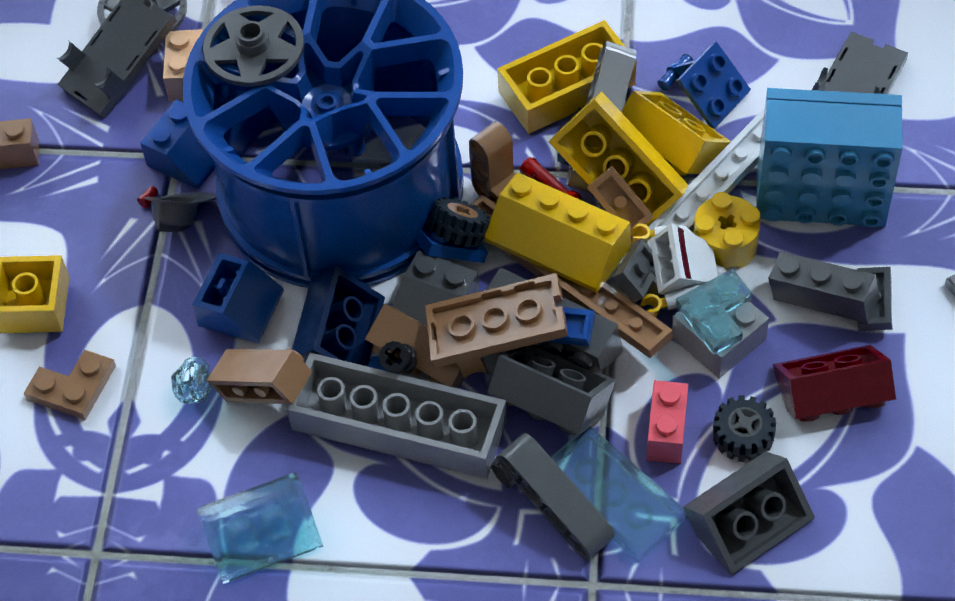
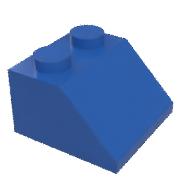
(175, 149)

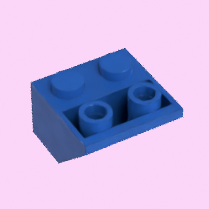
(236, 299)

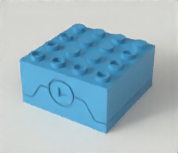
(828, 156)

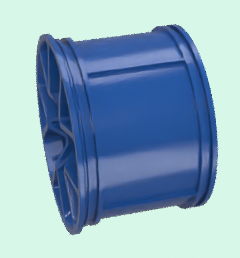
(354, 70)

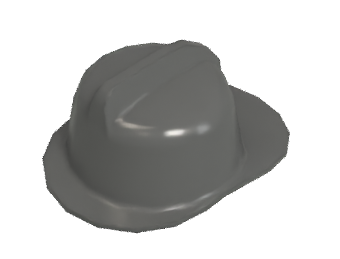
(177, 211)

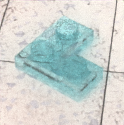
(708, 309)

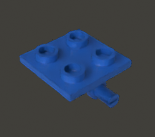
(708, 82)

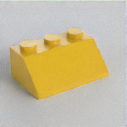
(674, 131)

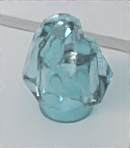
(190, 381)

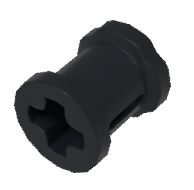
(389, 361)

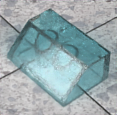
(259, 527)

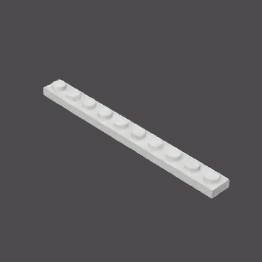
(719, 176)

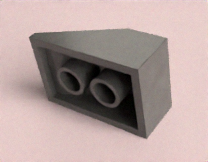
(432, 281)

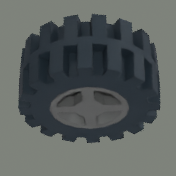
(746, 416)

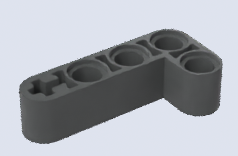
(554, 494)

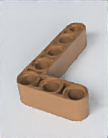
(491, 161)

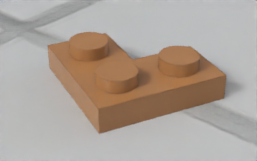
(619, 198)
(75, 392)

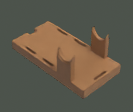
(494, 322)

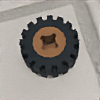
(458, 222)

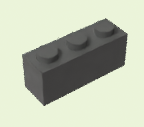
(824, 287)

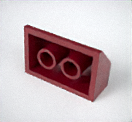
(835, 382)

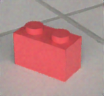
(667, 422)

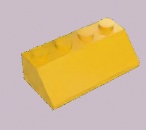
(605, 138)
(558, 232)

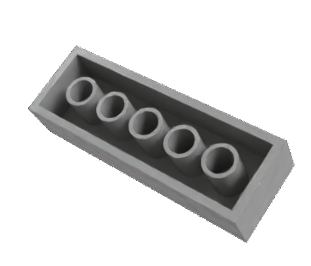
(399, 415)

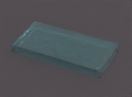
(621, 492)

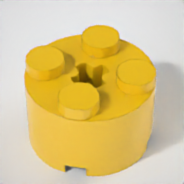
(729, 228)

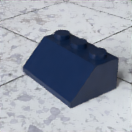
(337, 317)

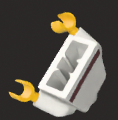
(679, 260)

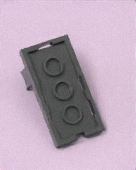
(114, 54)
(863, 67)

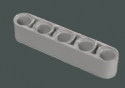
(612, 78)

